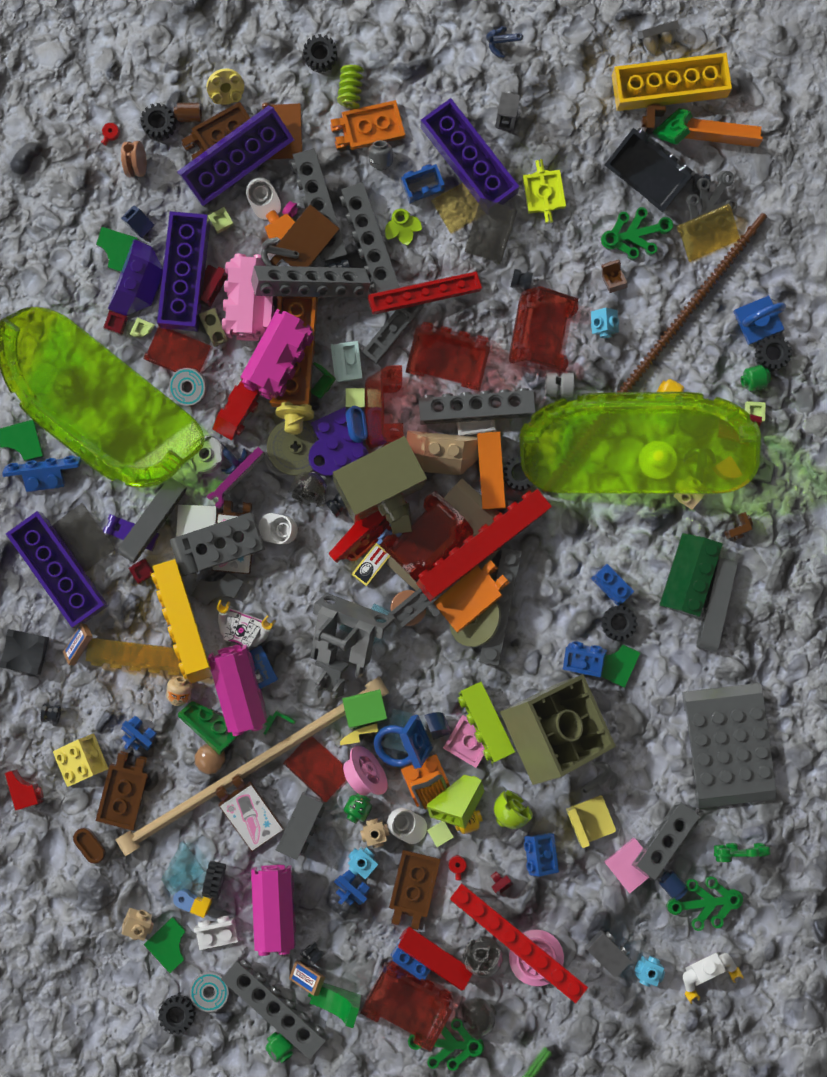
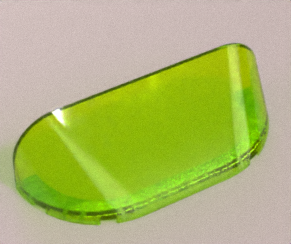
(94, 400)
(640, 444)

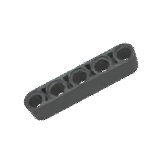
(151, 520)
(716, 605)

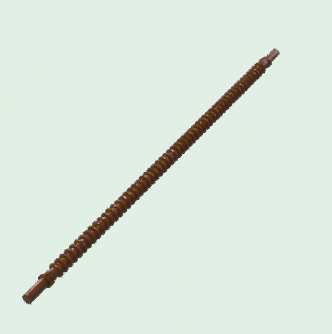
(698, 297)

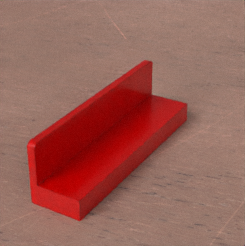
(434, 958)

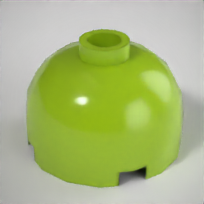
(510, 811)

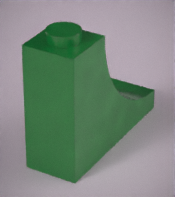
(338, 1002)

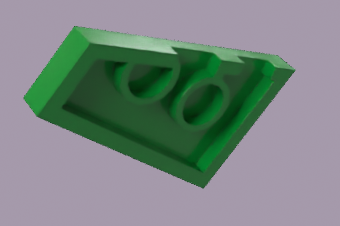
(207, 726)

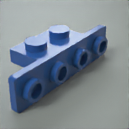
(42, 474)

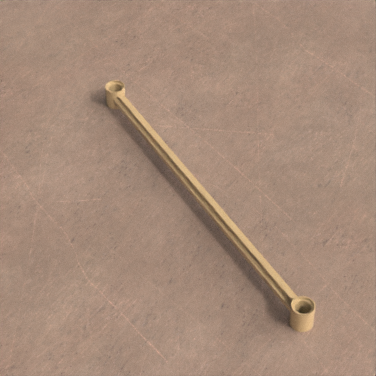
(130, 841)

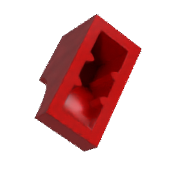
(22, 792)

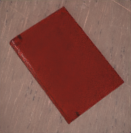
(176, 351)
(316, 768)

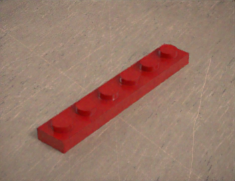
(424, 293)

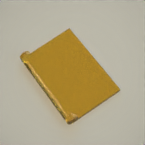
(456, 207)
(708, 232)

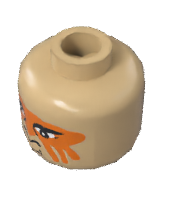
(179, 691)

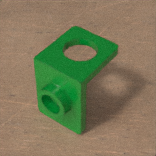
(324, 383)
(271, 719)

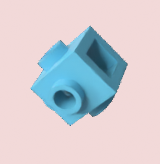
(604, 322)
(363, 869)
(644, 966)

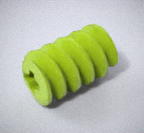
(348, 86)

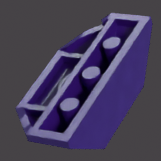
(137, 280)

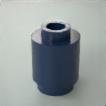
(673, 885)

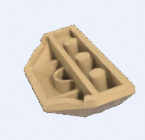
(443, 451)

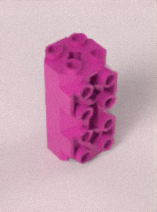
(276, 355)
(238, 689)
(273, 909)

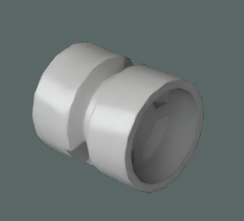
(565, 386)

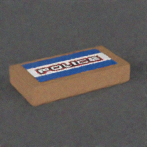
(77, 644)
(307, 978)

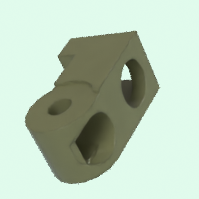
(213, 327)

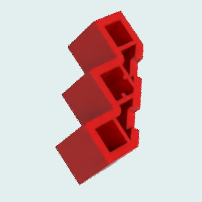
(239, 405)

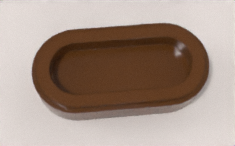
(89, 845)

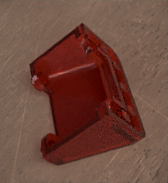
(541, 329)
(431, 537)

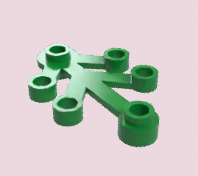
(634, 234)
(725, 852)
(708, 902)
(449, 1044)

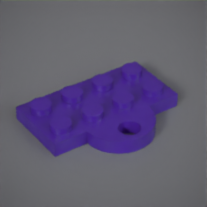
(334, 444)

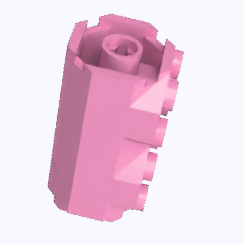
(243, 308)

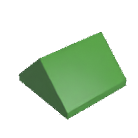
(364, 709)

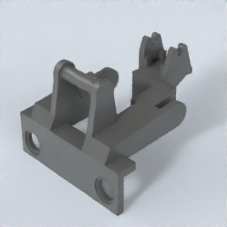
(359, 639)

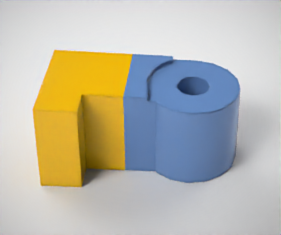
(191, 903)

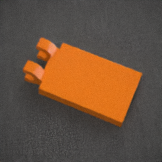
(368, 125)
(471, 596)

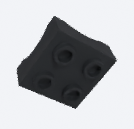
(24, 652)

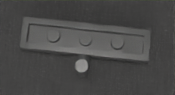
(413, 606)

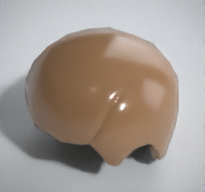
(208, 760)

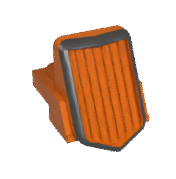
(426, 782)

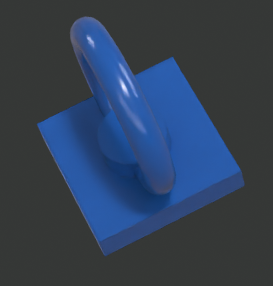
(760, 319)
(414, 741)

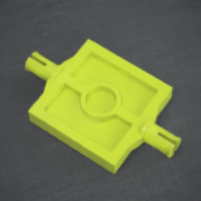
(544, 191)

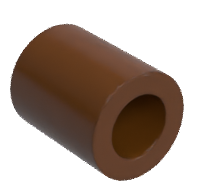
(188, 112)

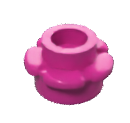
(290, 209)

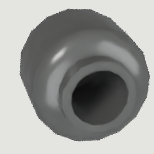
(380, 155)

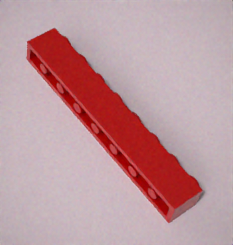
(483, 545)
(519, 943)

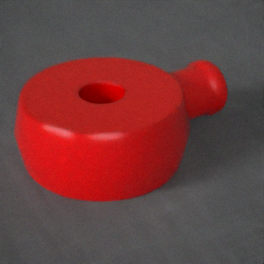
(110, 136)
(460, 869)

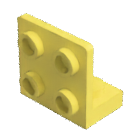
(80, 760)
(591, 820)

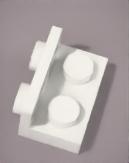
(216, 933)

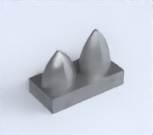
(650, 35)

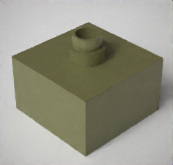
(380, 481)
(558, 730)

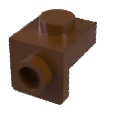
(651, 112)
(613, 276)
(738, 532)

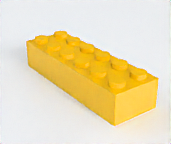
(671, 81)
(183, 624)

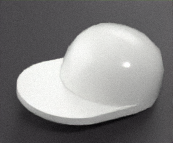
(262, 197)
(278, 528)
(407, 825)

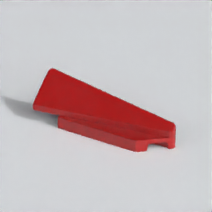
(360, 538)

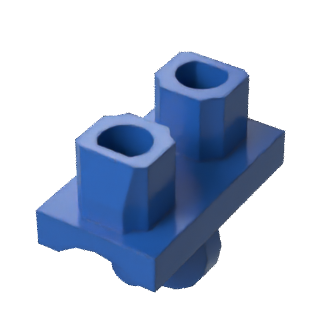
(131, 728)
(357, 894)

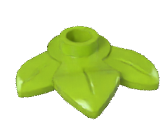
(402, 229)

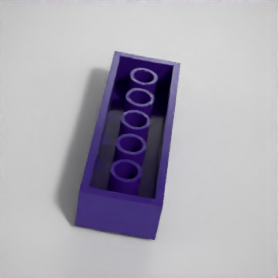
(468, 154)
(235, 155)
(183, 271)
(56, 569)

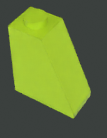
(458, 801)

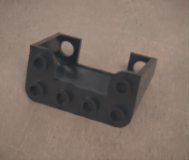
(649, 169)

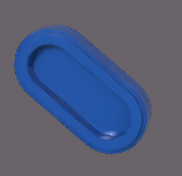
(356, 424)

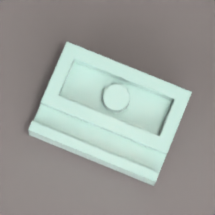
(346, 361)

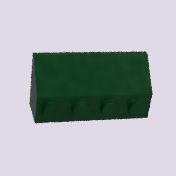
(690, 574)

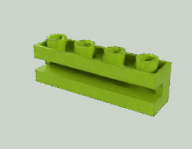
(486, 723)

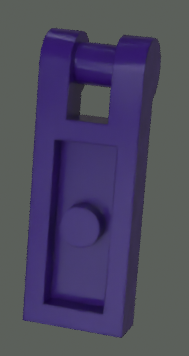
(125, 528)

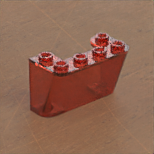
(448, 355)
(384, 381)
(409, 1004)

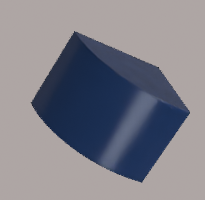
(137, 221)
(437, 724)

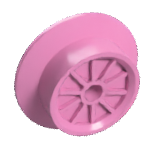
(365, 772)
(525, 972)

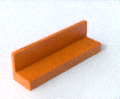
(724, 132)
(491, 470)

